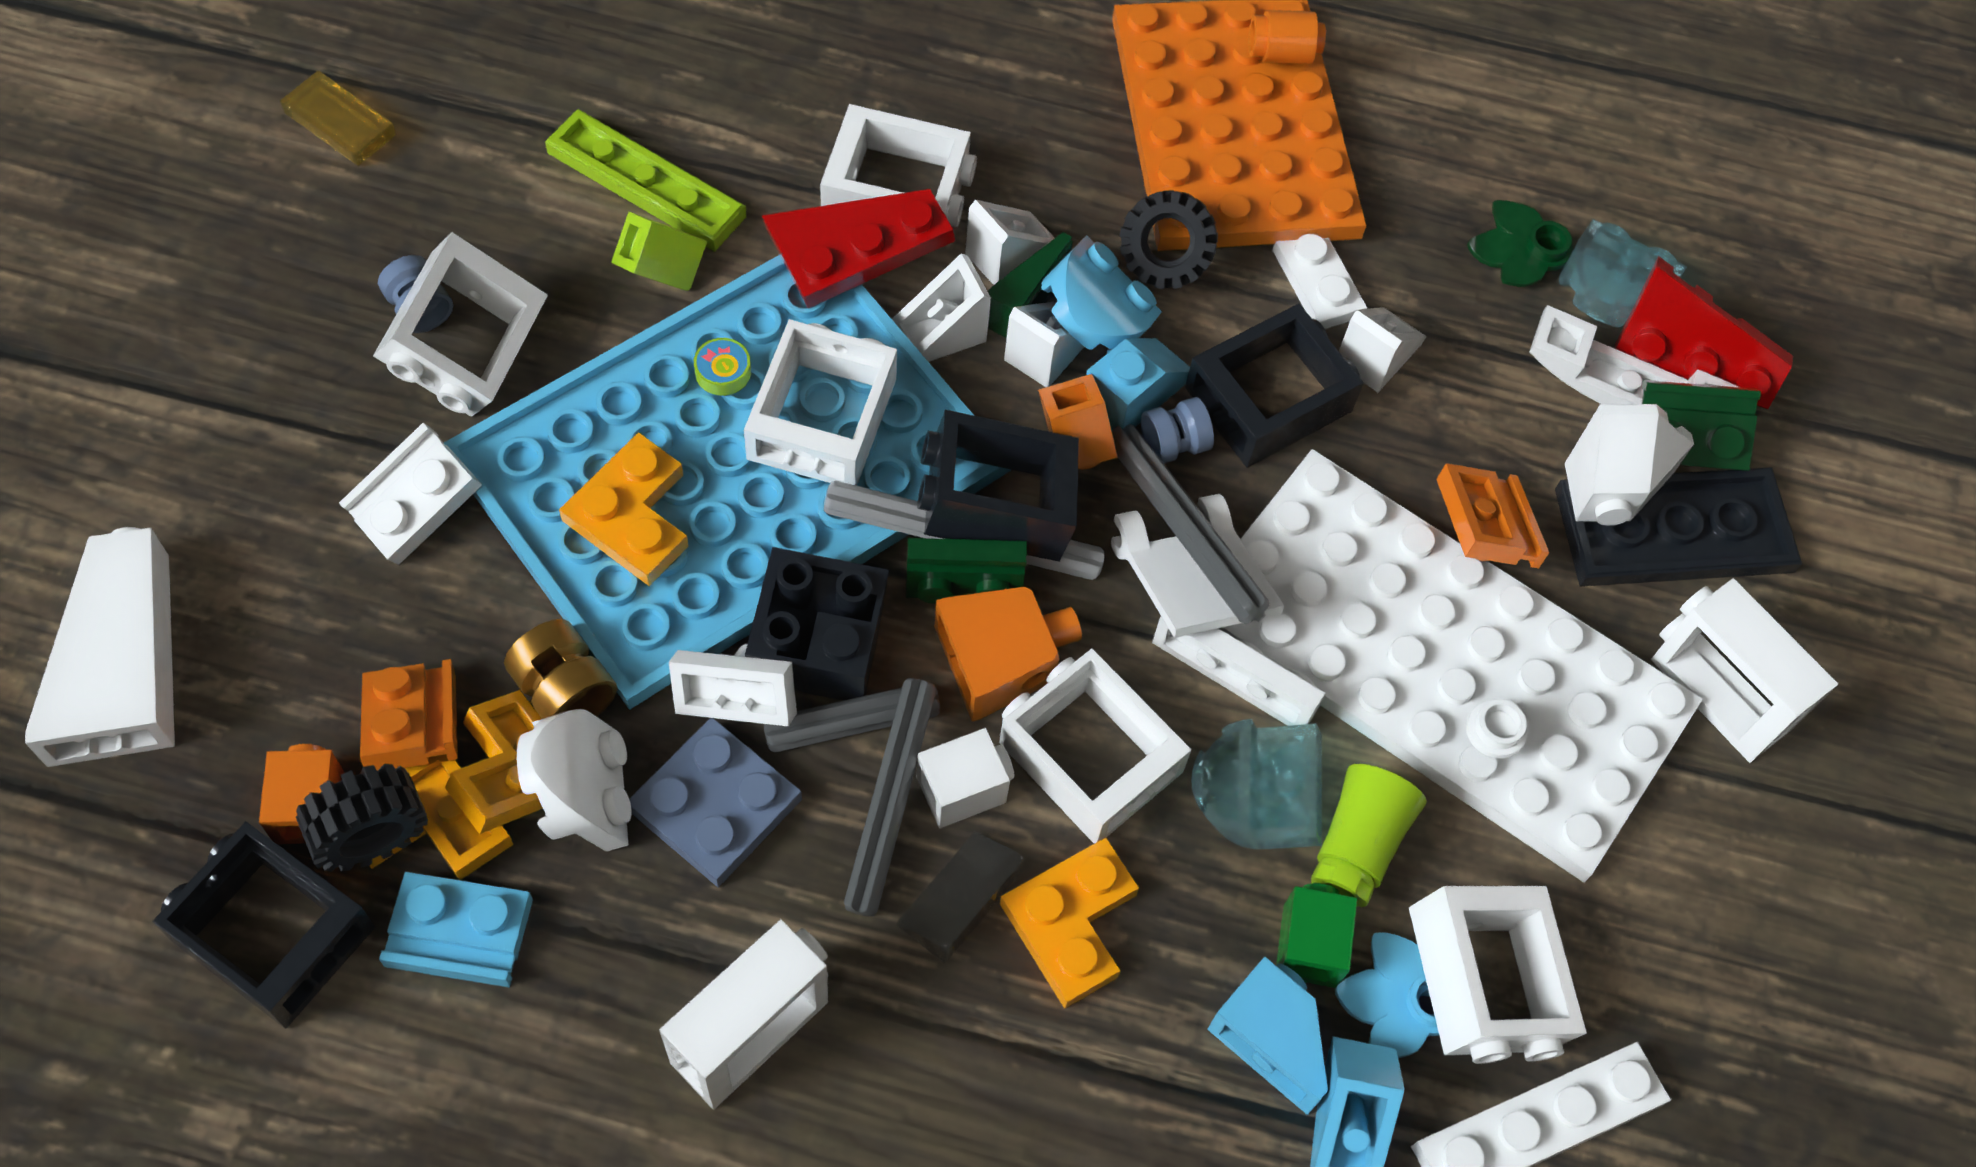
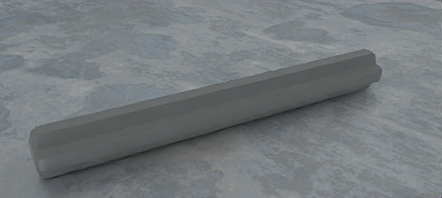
(1190, 526)

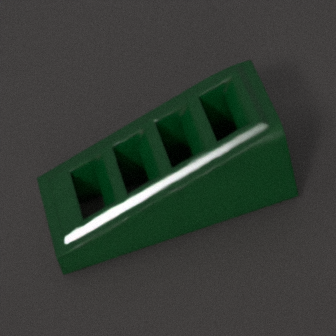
(1024, 283)

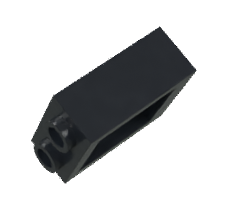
(1238, 417)
(1008, 446)
(309, 962)

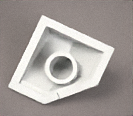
(1623, 461)

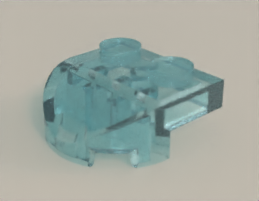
(1610, 271)
(1263, 785)

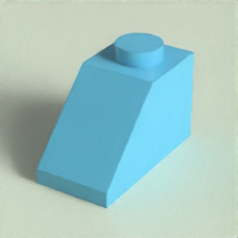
(1137, 378)
(1276, 1032)
(1360, 1106)

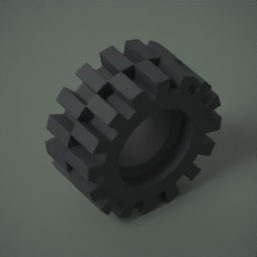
(1136, 231)
(361, 817)

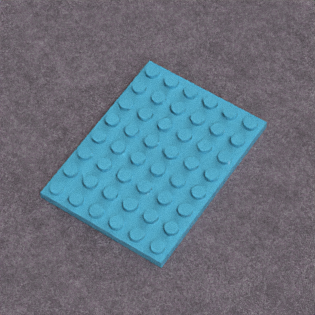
(727, 506)

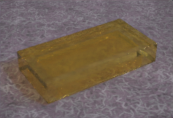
(338, 117)

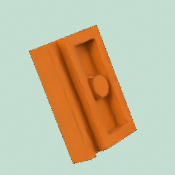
(1491, 516)
(408, 715)

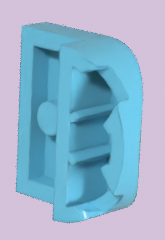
(1098, 299)

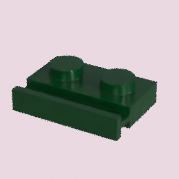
(1716, 416)
(962, 567)

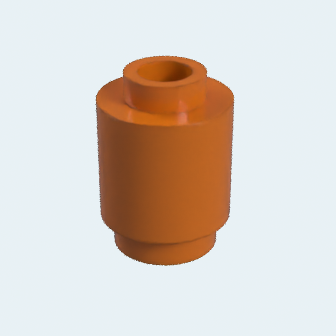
(1286, 36)

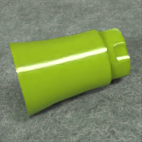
(1366, 830)

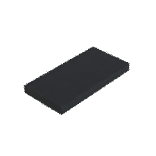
(1688, 531)

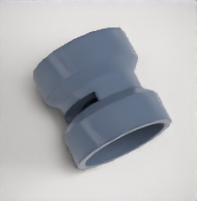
(398, 280)
(1178, 429)

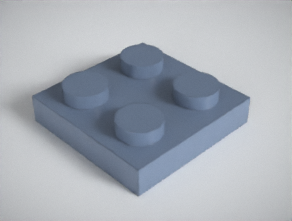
(714, 801)

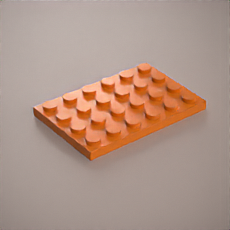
(1234, 130)

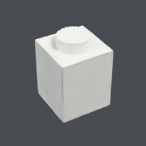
(964, 777)

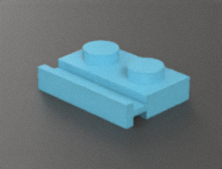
(456, 929)

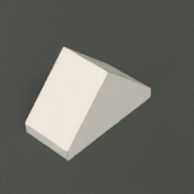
(1002, 238)
(948, 312)
(1039, 343)
(1379, 345)

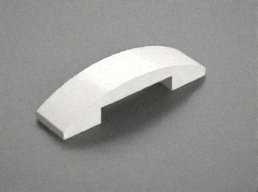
(1594, 369)

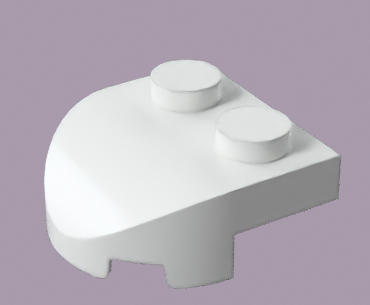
(578, 777)

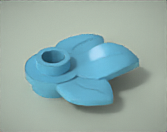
(1391, 995)

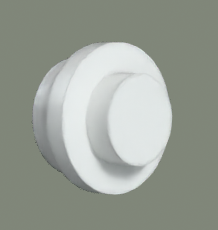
(1497, 728)

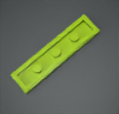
(645, 179)

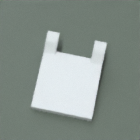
(1175, 580)

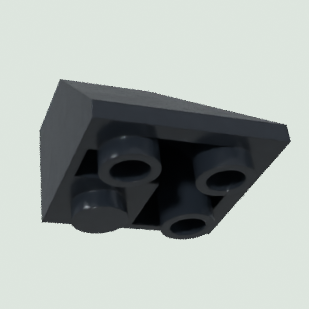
(821, 619)

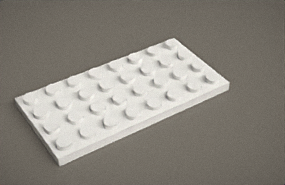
(1421, 635)

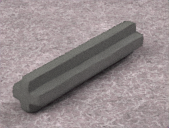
(838, 720)

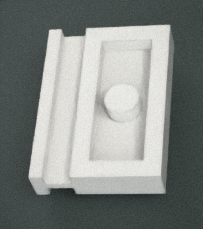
(410, 494)

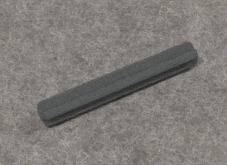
(889, 798)

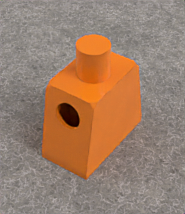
(1001, 645)

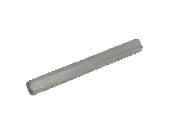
(903, 516)

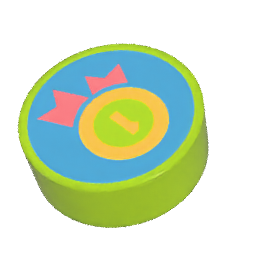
(722, 366)

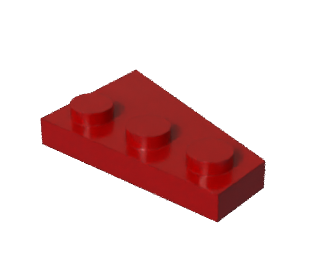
(856, 241)
(1687, 331)

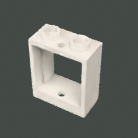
(902, 137)
(487, 285)
(804, 448)
(1759, 650)
(1066, 682)
(1454, 981)
(747, 1012)

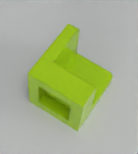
(658, 251)

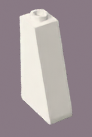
(111, 658)

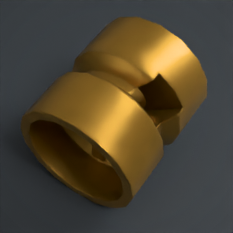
(558, 673)

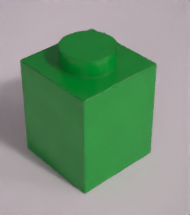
(1317, 934)

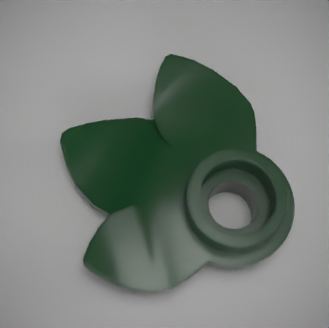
(1522, 244)

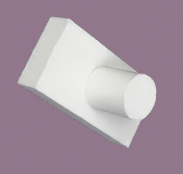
(733, 687)

